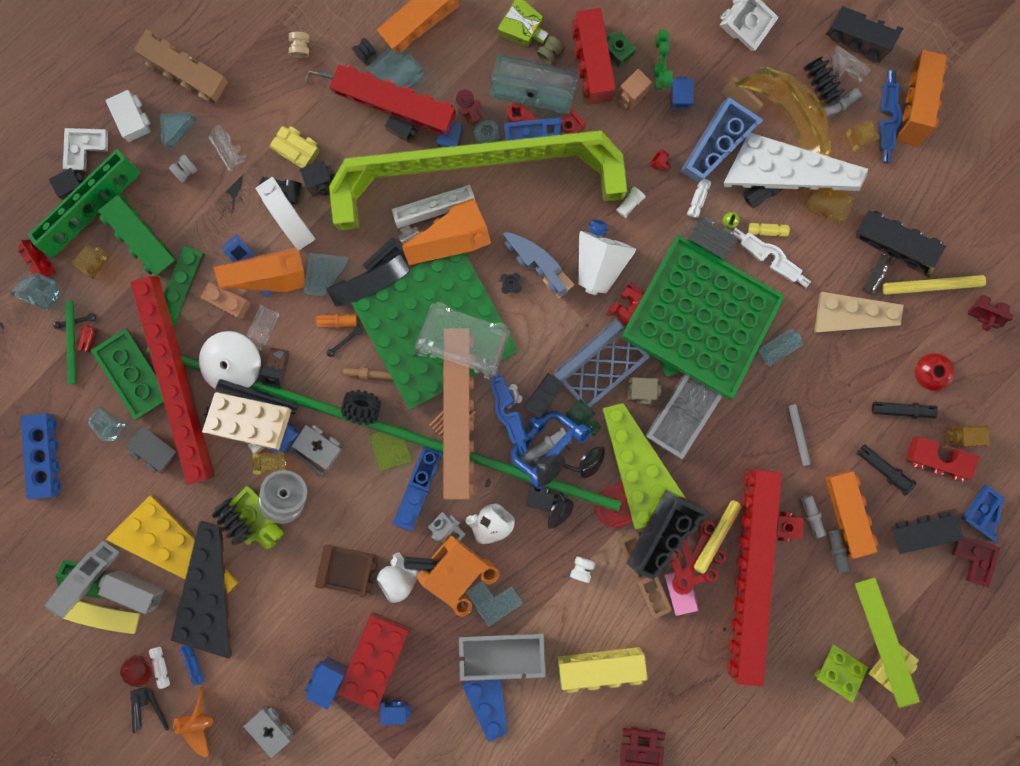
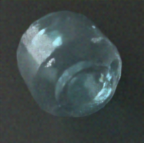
(487, 127)

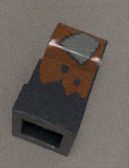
(275, 367)

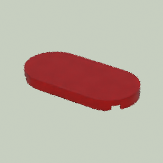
(611, 517)

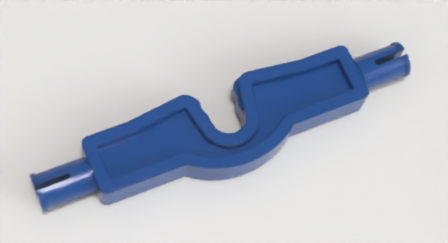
(890, 106)
(513, 420)

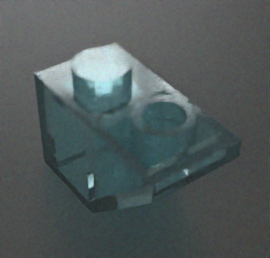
(37, 290)

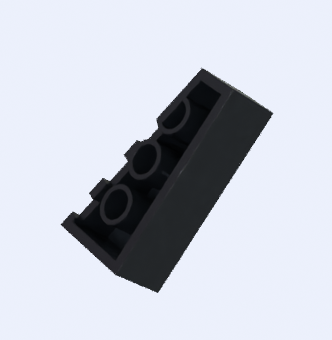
(901, 242)
(665, 533)

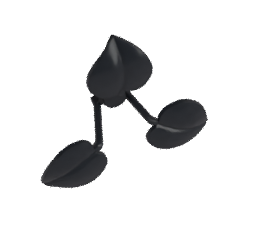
(550, 467)

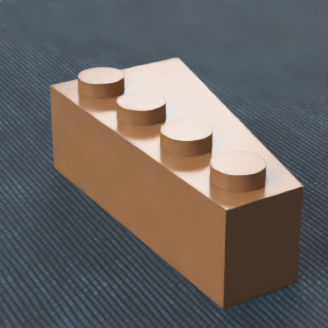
(180, 67)

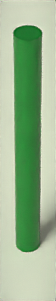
(70, 341)

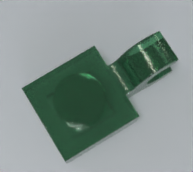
(583, 414)

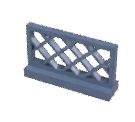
(586, 353)

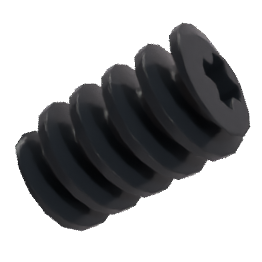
(823, 79)
(232, 522)

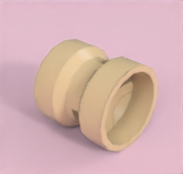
(298, 44)

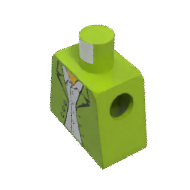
(522, 25)

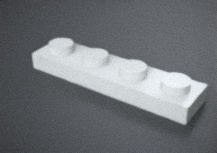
(431, 206)

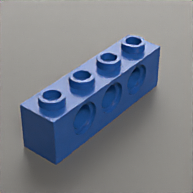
(31, 450)

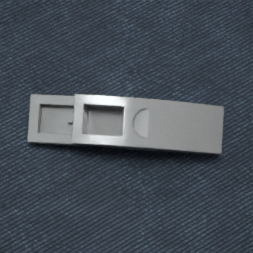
(81, 579)

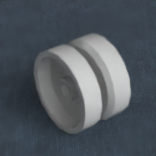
(282, 496)

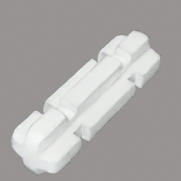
(699, 198)
(159, 667)

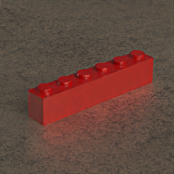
(393, 100)

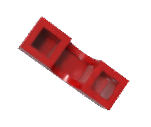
(925, 454)

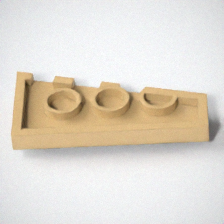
(851, 313)

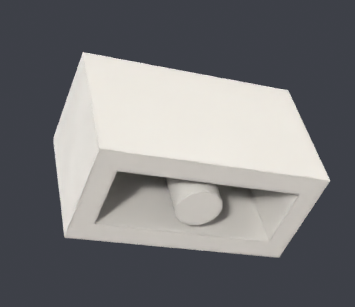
(128, 115)

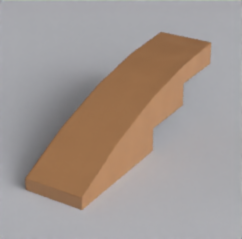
(650, 589)

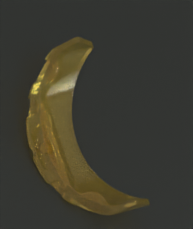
(797, 103)

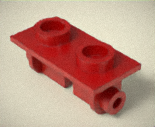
(40, 262)

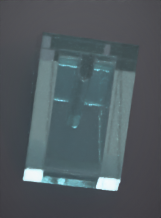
(174, 127)
(105, 424)

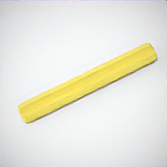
(717, 537)

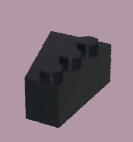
(862, 34)
(927, 531)

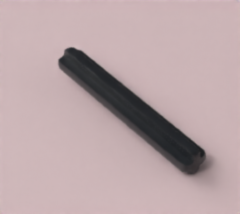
(248, 393)

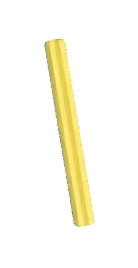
(934, 284)

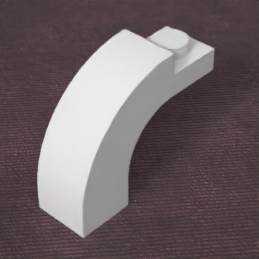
(285, 214)

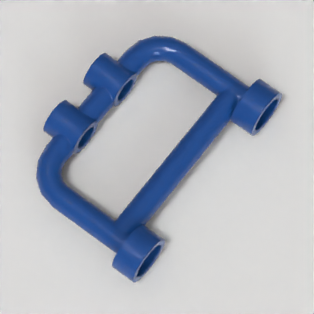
(536, 426)

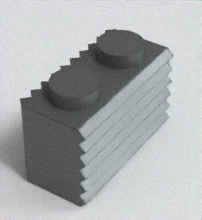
(712, 238)

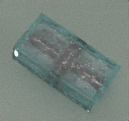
(533, 83)

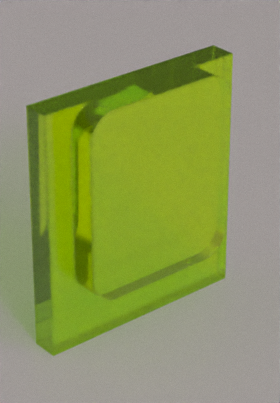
(389, 450)

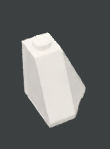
(601, 261)

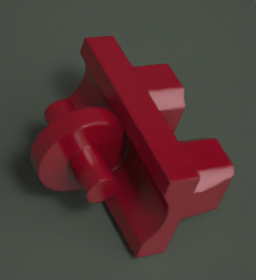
(468, 106)
(990, 315)

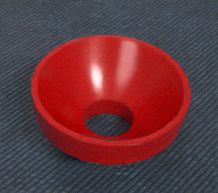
(925, 375)

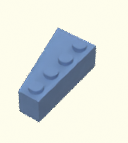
(722, 135)

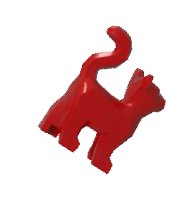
(631, 293)

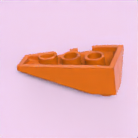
(268, 272)

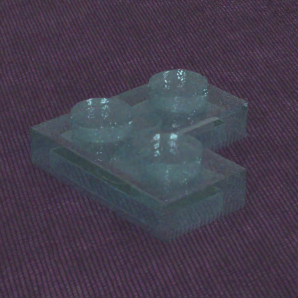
(491, 607)

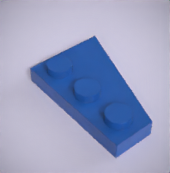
(488, 706)

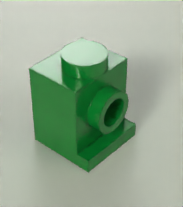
(623, 54)

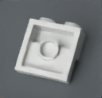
(748, 22)

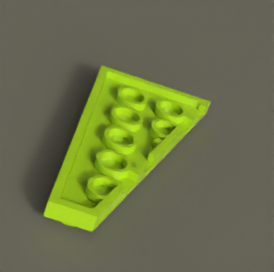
(639, 466)

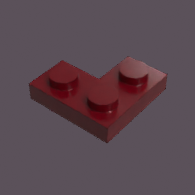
(983, 559)

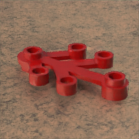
(690, 559)

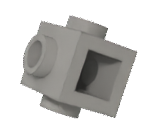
(444, 527)

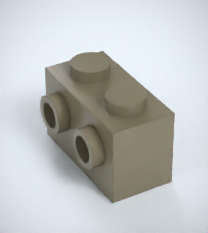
(643, 390)

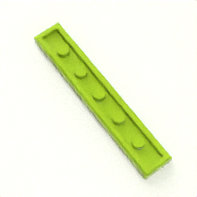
(887, 643)

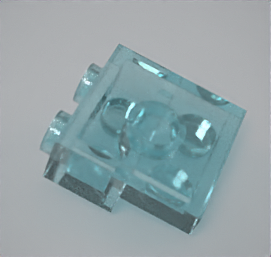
(398, 68)

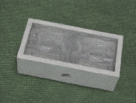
(683, 416)

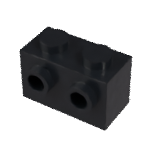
(318, 178)

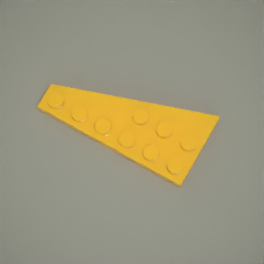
(160, 539)

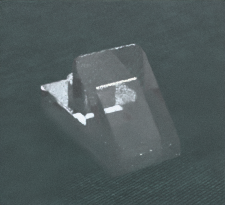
(844, 61)

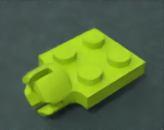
(265, 529)

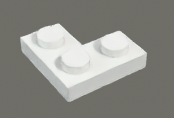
(80, 141)

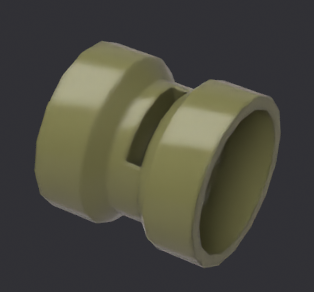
(550, 50)

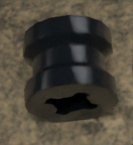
(364, 50)

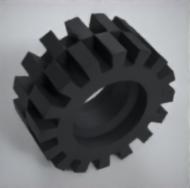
(360, 407)

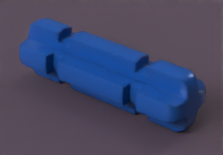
(192, 665)

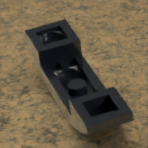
(368, 282)

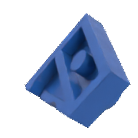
(985, 512)

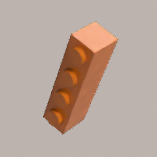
(851, 514)

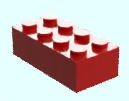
(593, 55)
(374, 661)

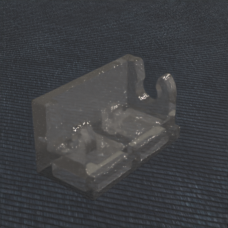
(262, 326)

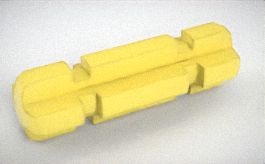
(769, 229)

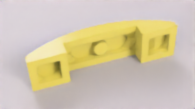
(104, 617)

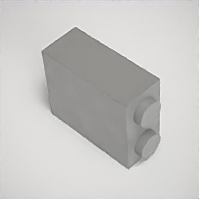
(131, 591)

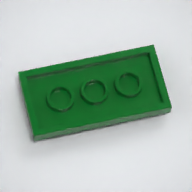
(129, 373)

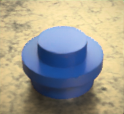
(598, 227)

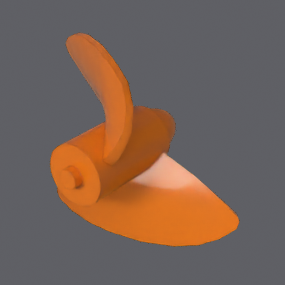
(193, 728)

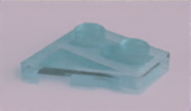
(322, 272)

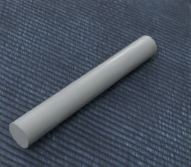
(799, 434)

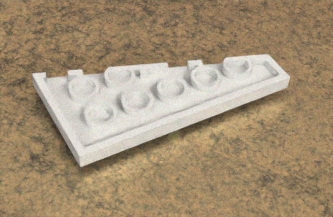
(789, 167)

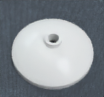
(237, 352)

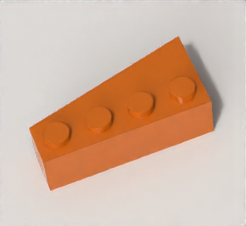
(923, 98)

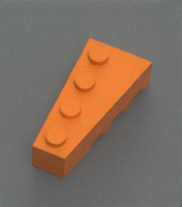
(414, 21)

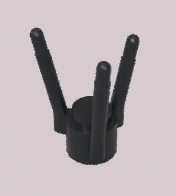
(140, 698)

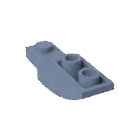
(533, 256)

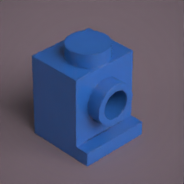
(394, 712)

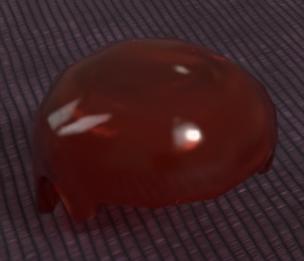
(136, 670)

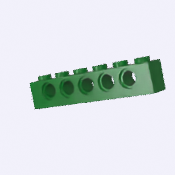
(83, 203)

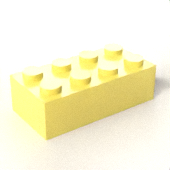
(601, 669)

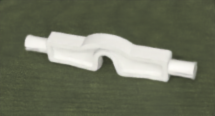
(779, 264)

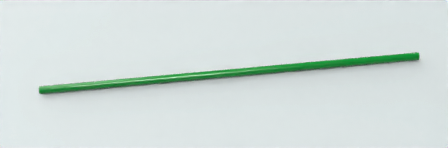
(422, 440)

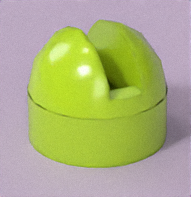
(726, 219)

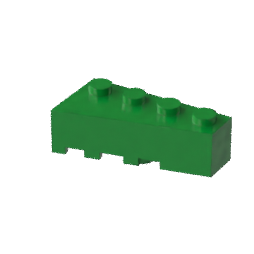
(136, 234)

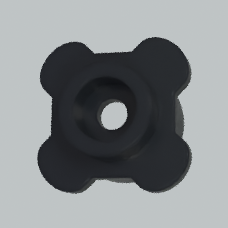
(510, 288)

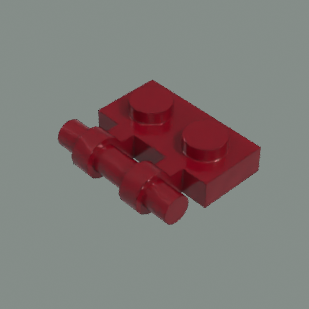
(639, 754)

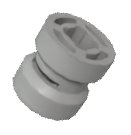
(187, 165)

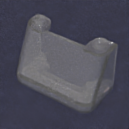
(462, 339)

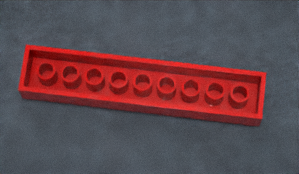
(755, 577)

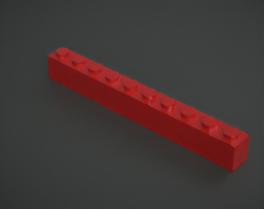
(172, 379)

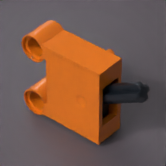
(452, 572)

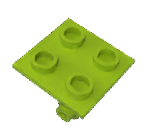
(842, 673)

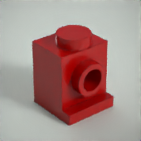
(576, 122)

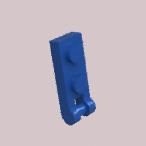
(532, 129)

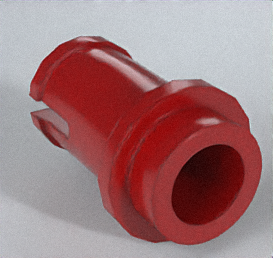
(86, 338)

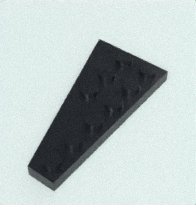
(204, 601)

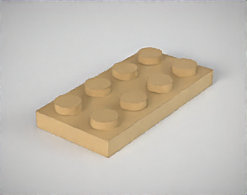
(247, 421)

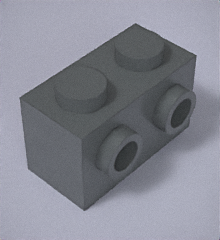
(151, 450)

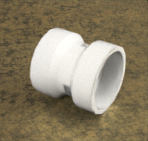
(582, 569)

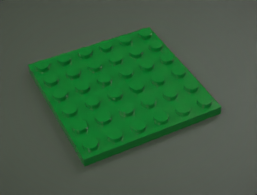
(398, 313)
(703, 317)

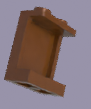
(346, 570)

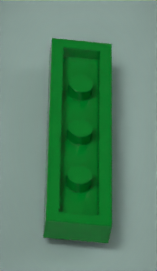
(182, 281)

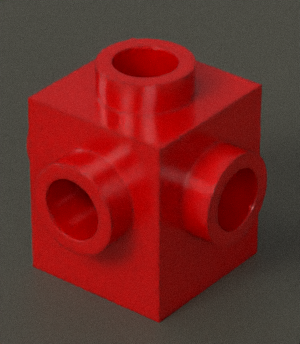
(794, 527)

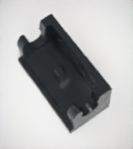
(388, 250)

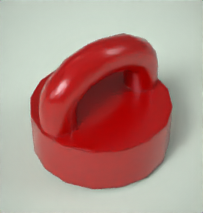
(660, 160)

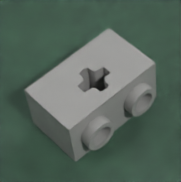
(305, 444)
(272, 741)

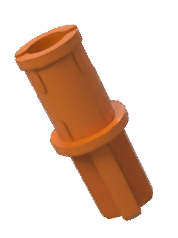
(337, 320)

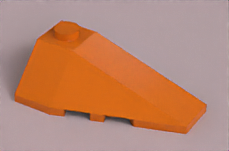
(453, 234)

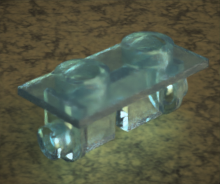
(780, 347)

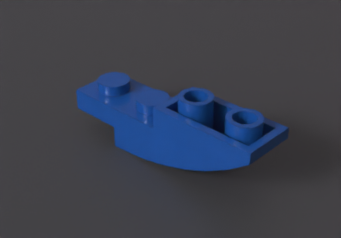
(417, 489)

